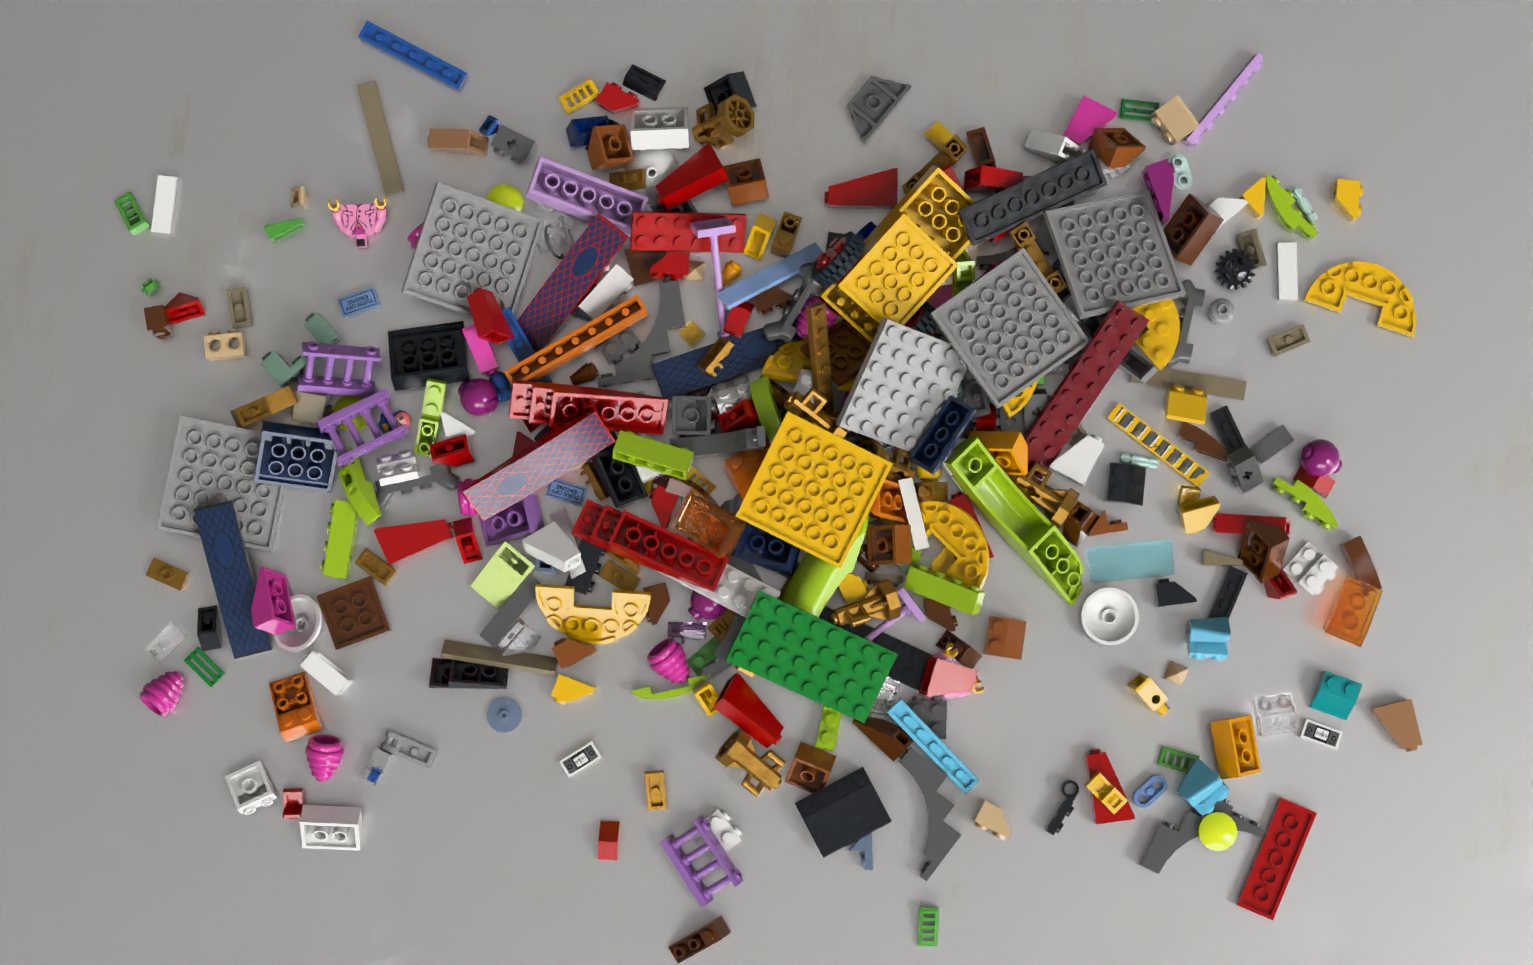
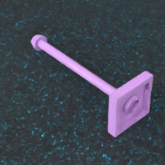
(712, 229)
(908, 607)

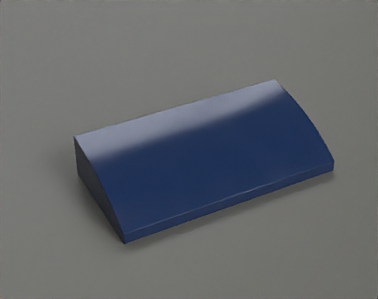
(942, 435)

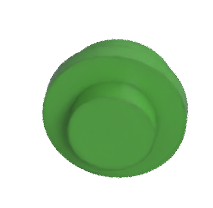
(149, 286)

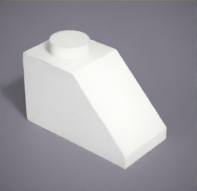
(1226, 206)

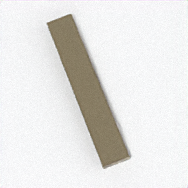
(380, 138)
(1210, 384)
(492, 657)

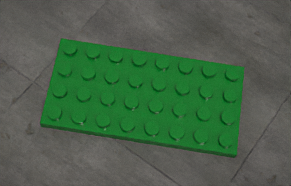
(811, 656)

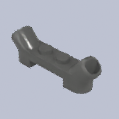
(1193, 299)
(785, 328)
(440, 474)

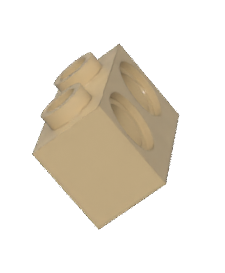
(225, 350)

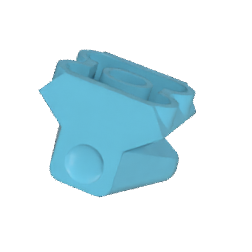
(1208, 638)
(1202, 788)

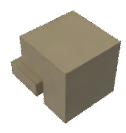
(311, 407)

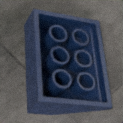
(295, 457)
(766, 550)

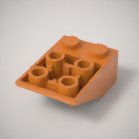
(295, 707)

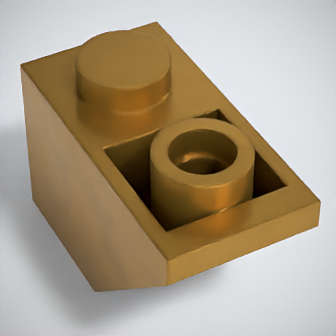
(785, 235)
(931, 491)

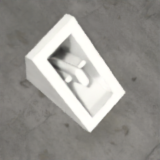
(455, 428)

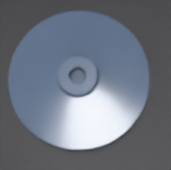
(504, 715)

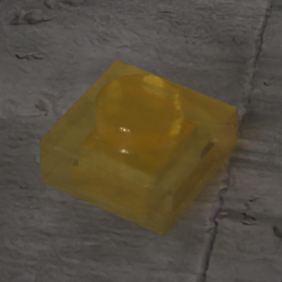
(692, 334)
(1188, 494)

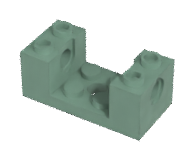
(279, 367)

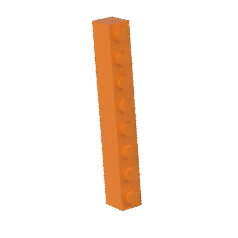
(578, 341)

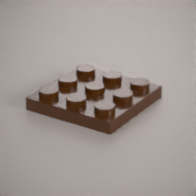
(846, 351)
(353, 612)

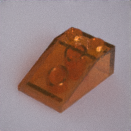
(711, 526)
(1353, 611)

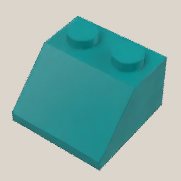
(1335, 695)

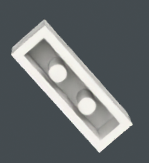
(606, 293)

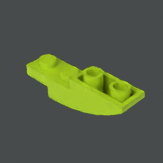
(1281, 202)
(431, 416)
(359, 491)
(1313, 505)
(828, 729)

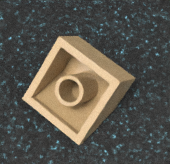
(1174, 120)

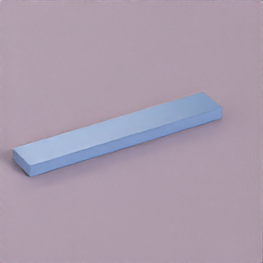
(768, 277)

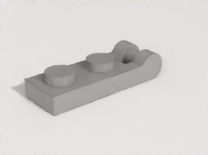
(409, 749)

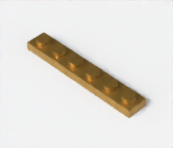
(820, 353)

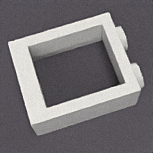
(326, 672)

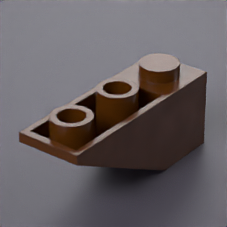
(886, 736)
(700, 939)

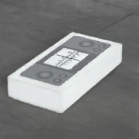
(1321, 734)
(580, 759)

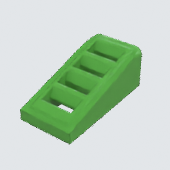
(137, 224)
(282, 229)
(1162, 758)
(928, 910)

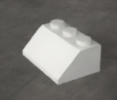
(659, 128)
(331, 827)

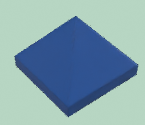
(490, 126)

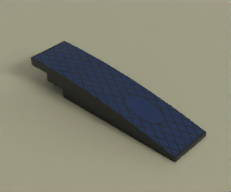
(749, 354)
(231, 577)

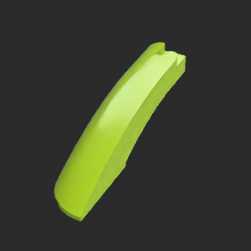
(1017, 518)
(817, 579)

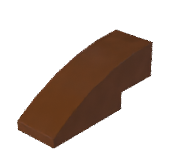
(980, 148)
(1202, 441)
(685, 489)
(1361, 562)

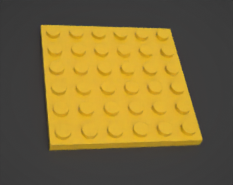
(814, 489)

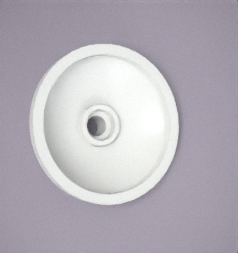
(653, 159)
(1123, 611)
(308, 624)

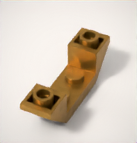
(950, 154)
(1024, 238)
(264, 406)

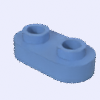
(1149, 791)

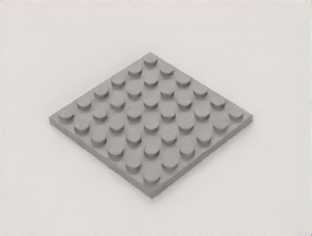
(469, 247)
(1114, 253)
(1010, 328)
(901, 385)
(215, 466)

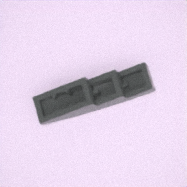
(510, 611)

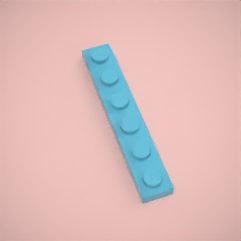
(933, 745)

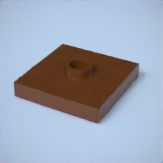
(639, 264)

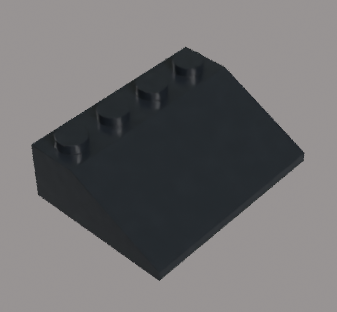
(428, 353)
(843, 812)

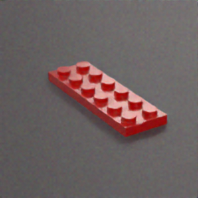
(672, 232)
(1276, 858)

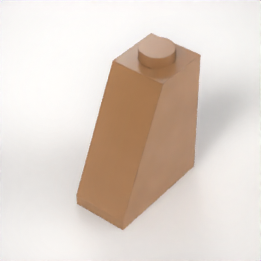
(458, 141)
(1400, 723)

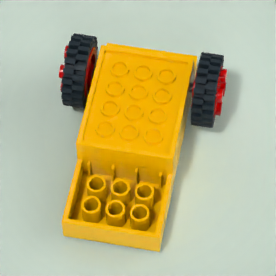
(899, 260)

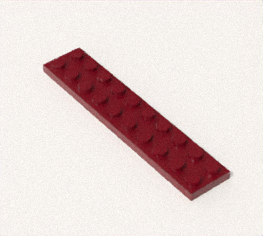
(1083, 384)

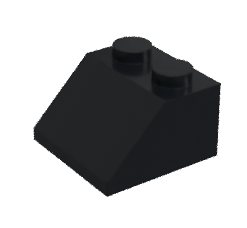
(727, 86)
(1125, 484)

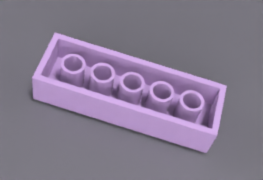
(583, 194)

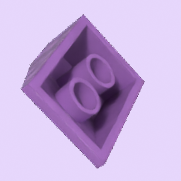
(513, 522)

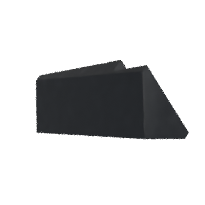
(619, 477)
(461, 674)

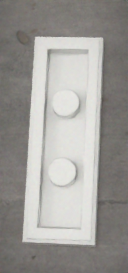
(164, 204)
(1287, 271)

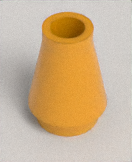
(730, 272)

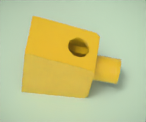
(1145, 689)

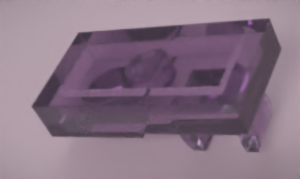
(684, 630)

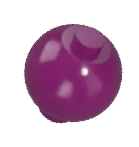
(478, 396)
(1320, 458)
(704, 607)

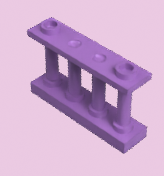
(340, 386)
(363, 409)
(693, 877)

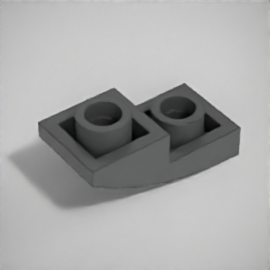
(1272, 444)

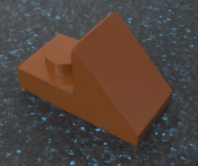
(1102, 527)

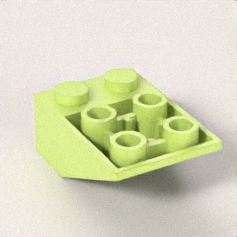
(502, 575)

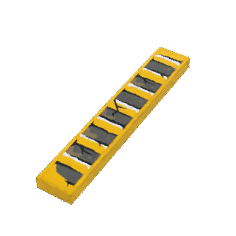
(1158, 445)

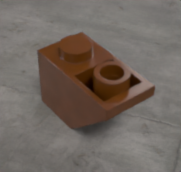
(770, 299)
(158, 322)
(1079, 523)
(659, 602)
(940, 614)
(966, 654)

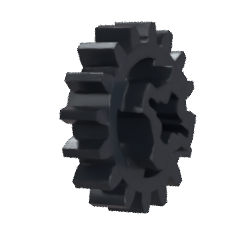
(1235, 261)

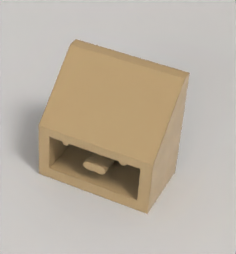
(991, 817)

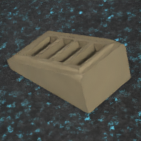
(1212, 558)

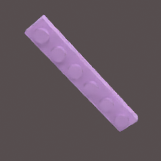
(1229, 94)

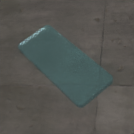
(1130, 561)

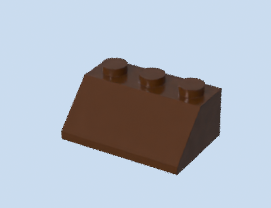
(1191, 229)
(1263, 549)

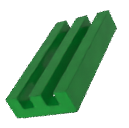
(1133, 110)
(199, 672)

